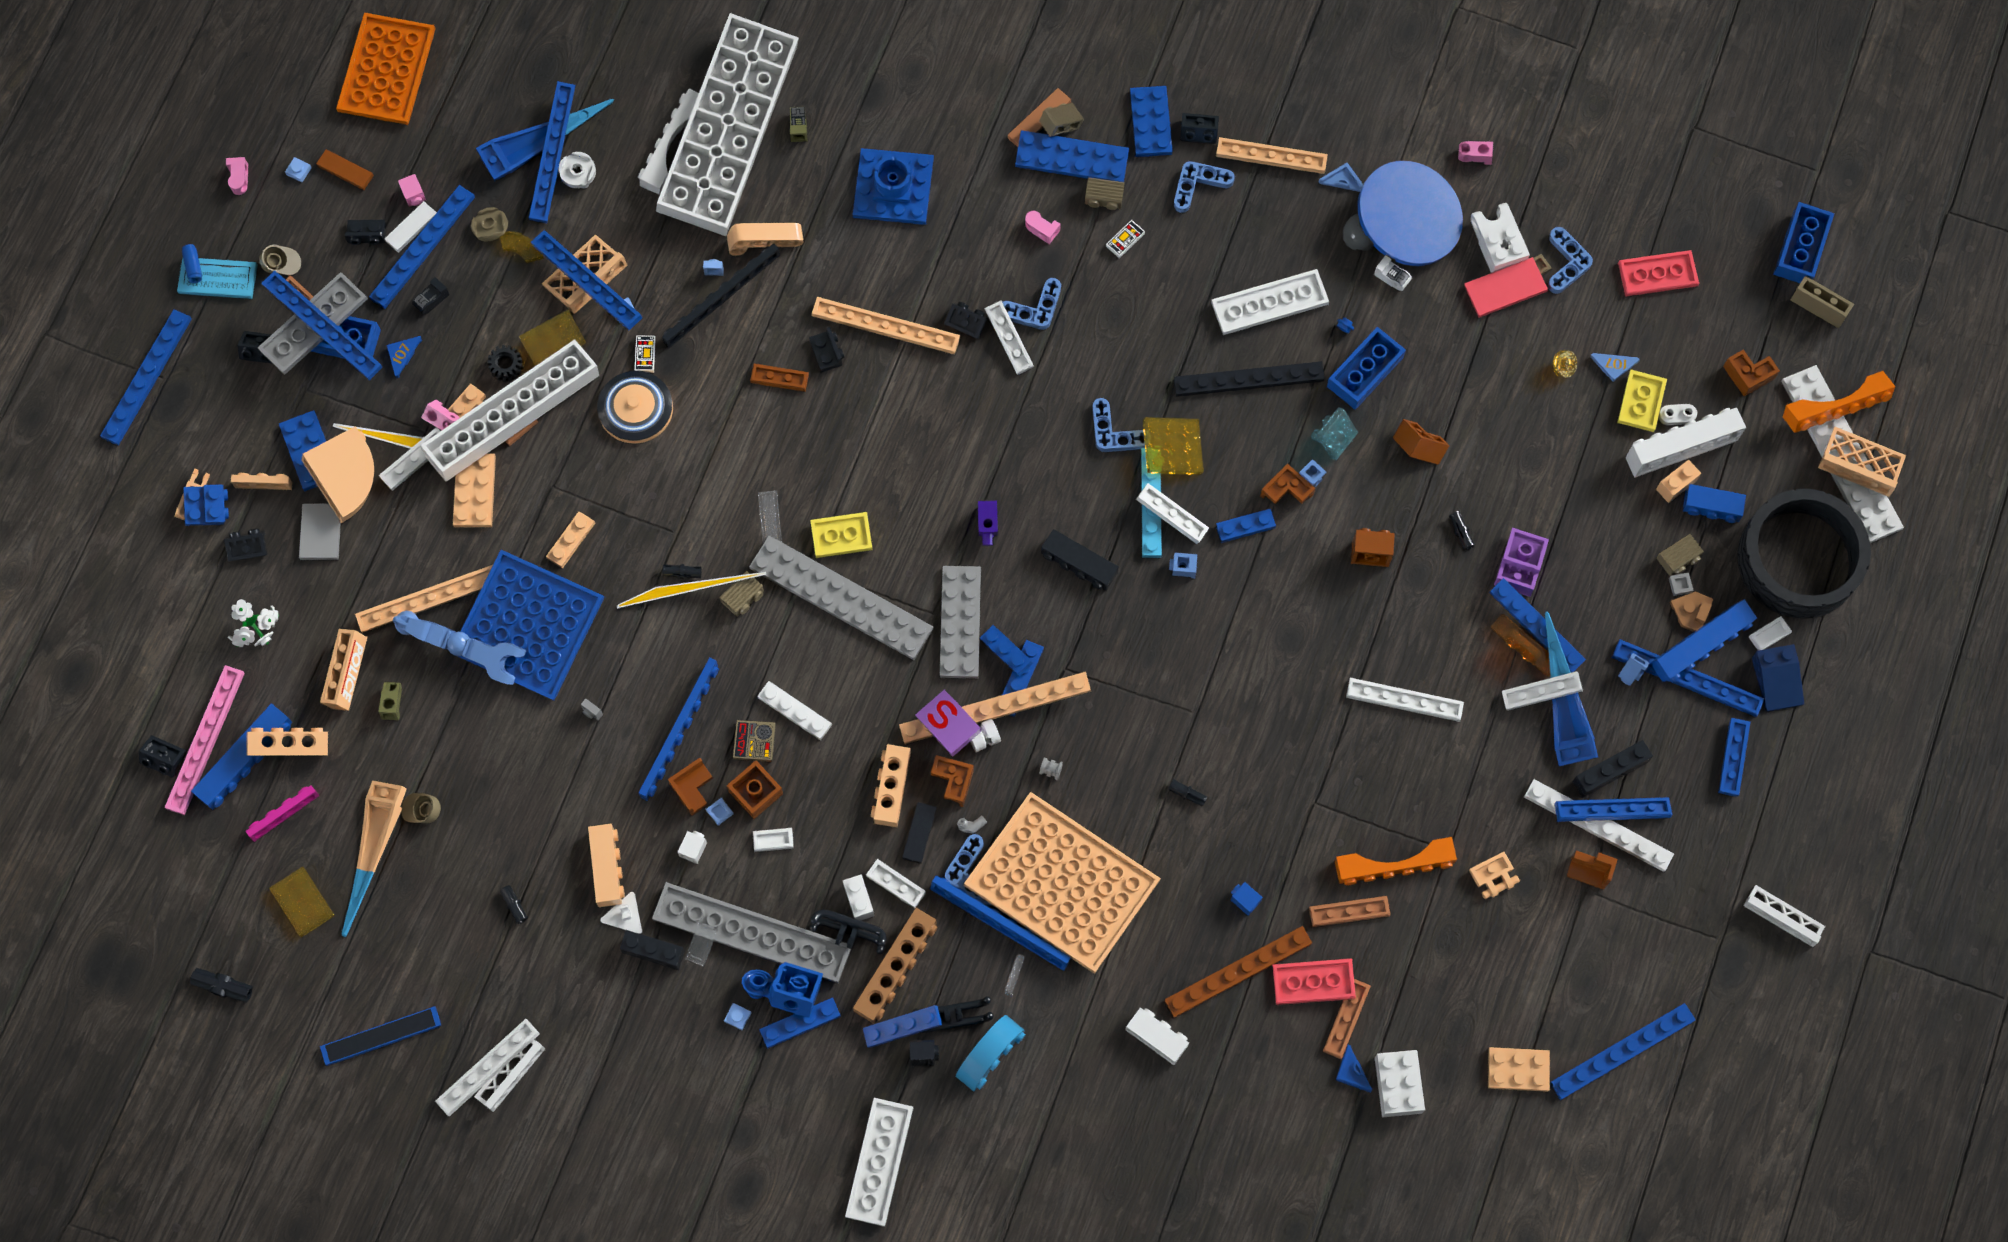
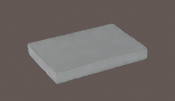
(319, 533)

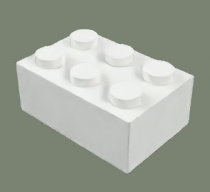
(1399, 1083)

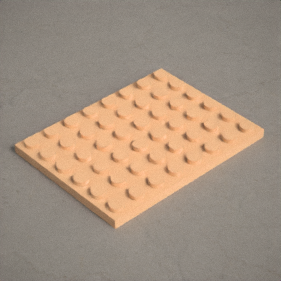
(1062, 882)

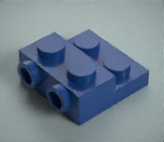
(205, 505)

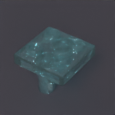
(1335, 433)

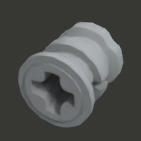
(1051, 768)

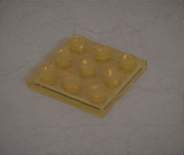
(1173, 445)

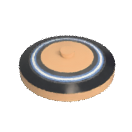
(635, 407)

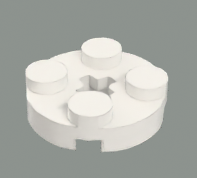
(573, 179)

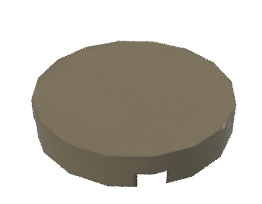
(489, 224)

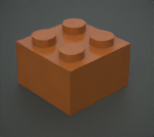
(1372, 547)
(755, 789)

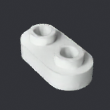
(1678, 414)

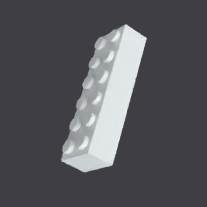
(1685, 442)

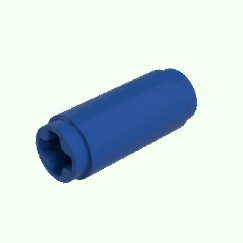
(192, 263)

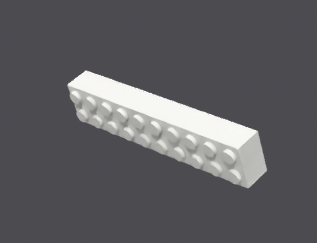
(510, 410)

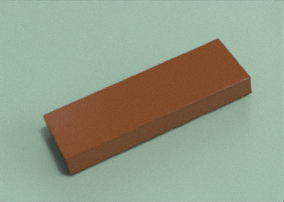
(345, 169)
(779, 377)

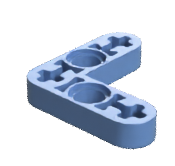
(1197, 176)
(1574, 264)
(1036, 314)
(1112, 437)
(963, 876)

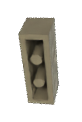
(1822, 302)

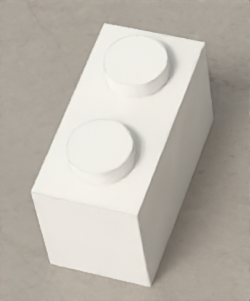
(858, 898)

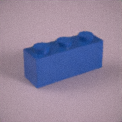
(1714, 503)

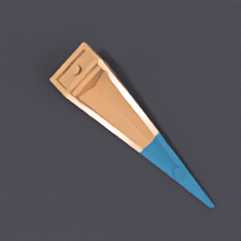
(380, 817)

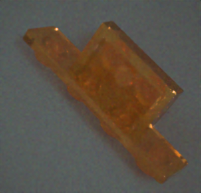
(1523, 643)

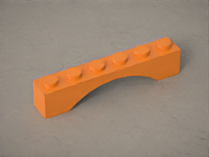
(1806, 413)
(1355, 867)

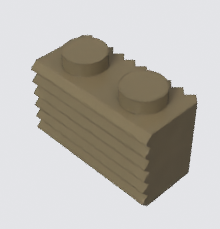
(1061, 119)
(1104, 193)
(1680, 555)
(741, 595)

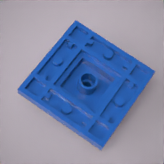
(893, 186)

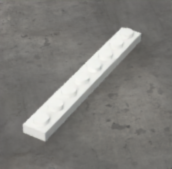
(1605, 829)

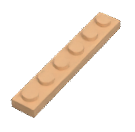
(1271, 155)

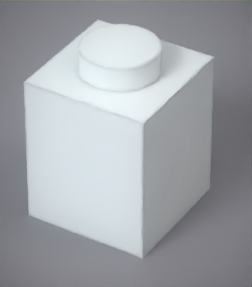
(692, 846)

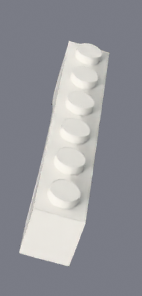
(656, 172)

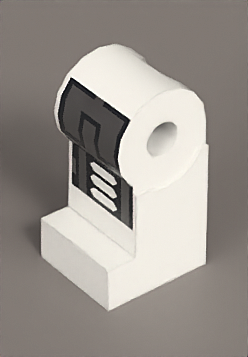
(1392, 274)

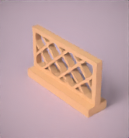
(606, 273)
(1857, 472)

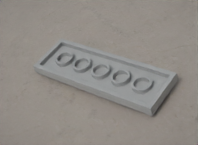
(296, 339)
(960, 622)

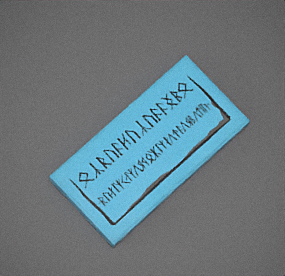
(221, 279)

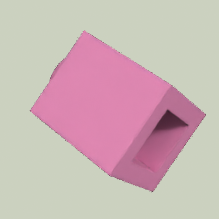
(412, 190)

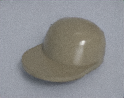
(280, 259)
(420, 808)

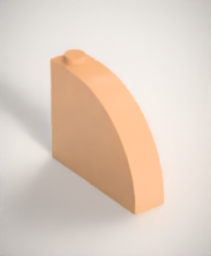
(342, 471)

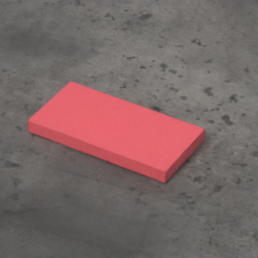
(1658, 273)
(1505, 287)
(1314, 981)

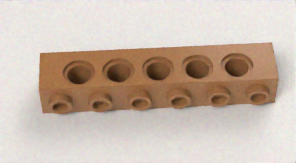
(917, 920)

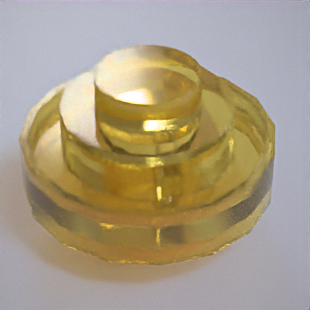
(1565, 363)

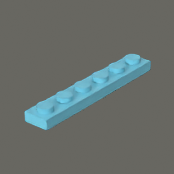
(1150, 521)

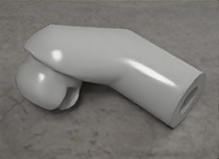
(971, 827)

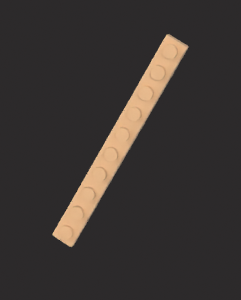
(1009, 703)

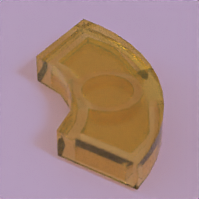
(520, 244)

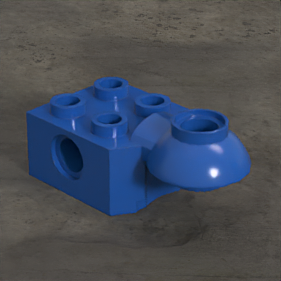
(791, 989)

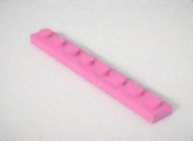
(204, 740)

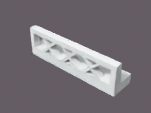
(1781, 919)
(512, 1078)

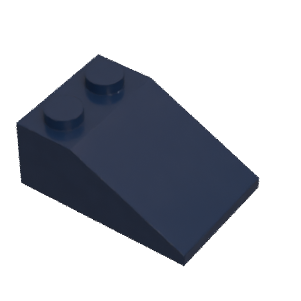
(1779, 677)

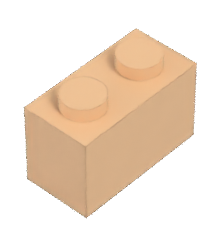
(1678, 481)

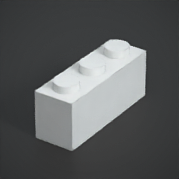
(1157, 1035)

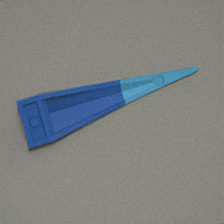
(513, 150)
(1572, 731)

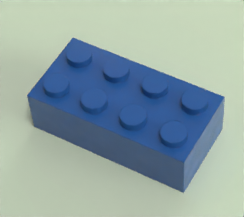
(1803, 243)
(360, 330)
(1366, 368)

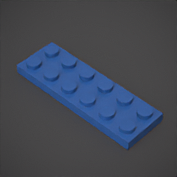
(1071, 157)

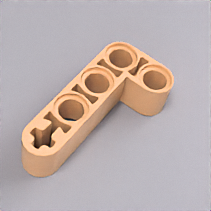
(763, 235)

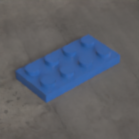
(1151, 121)
(301, 436)

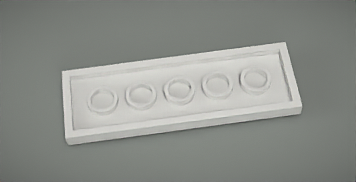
(1270, 302)
(879, 1162)

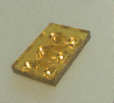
(550, 337)
(302, 901)

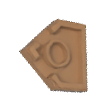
(1692, 610)

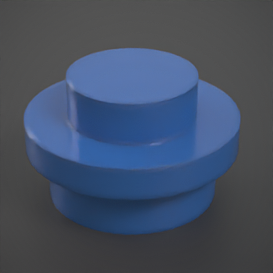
(1345, 325)

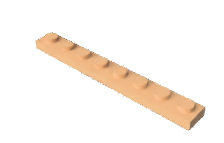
(885, 325)
(423, 599)

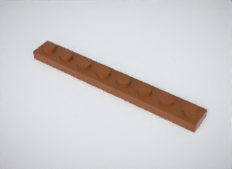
(1238, 972)

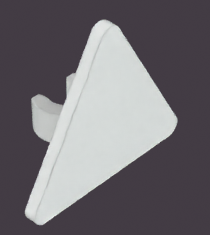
(624, 915)

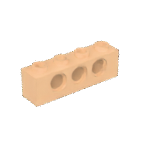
(255, 748)
(890, 815)

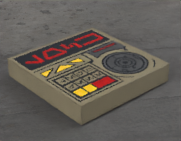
(754, 740)

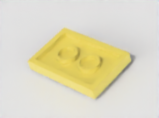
(1642, 400)
(841, 535)

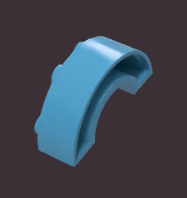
(990, 1048)

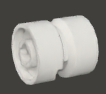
(988, 736)

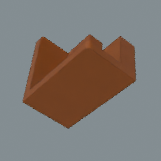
(1750, 376)
(1419, 443)
(1287, 481)
(957, 773)
(687, 783)
(1592, 870)

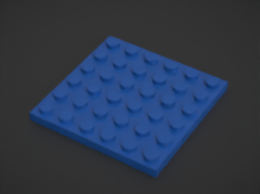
(536, 613)

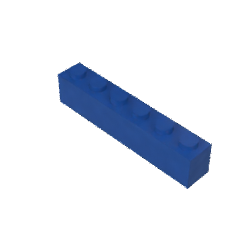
(1703, 641)
(234, 763)

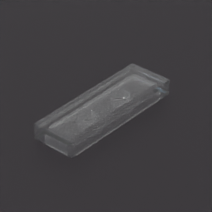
(770, 515)

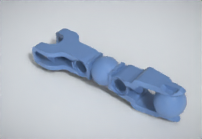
(461, 645)

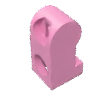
(1476, 152)
(239, 174)
(1041, 227)
(438, 415)

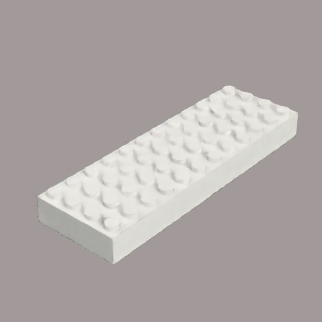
(727, 124)

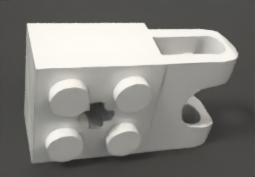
(1499, 239)

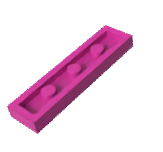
(288, 808)

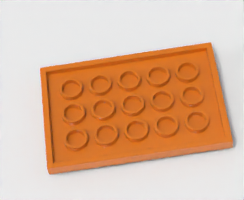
(386, 68)

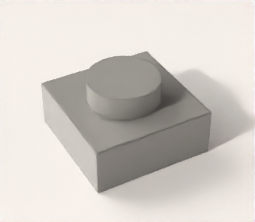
(1681, 584)
(591, 710)

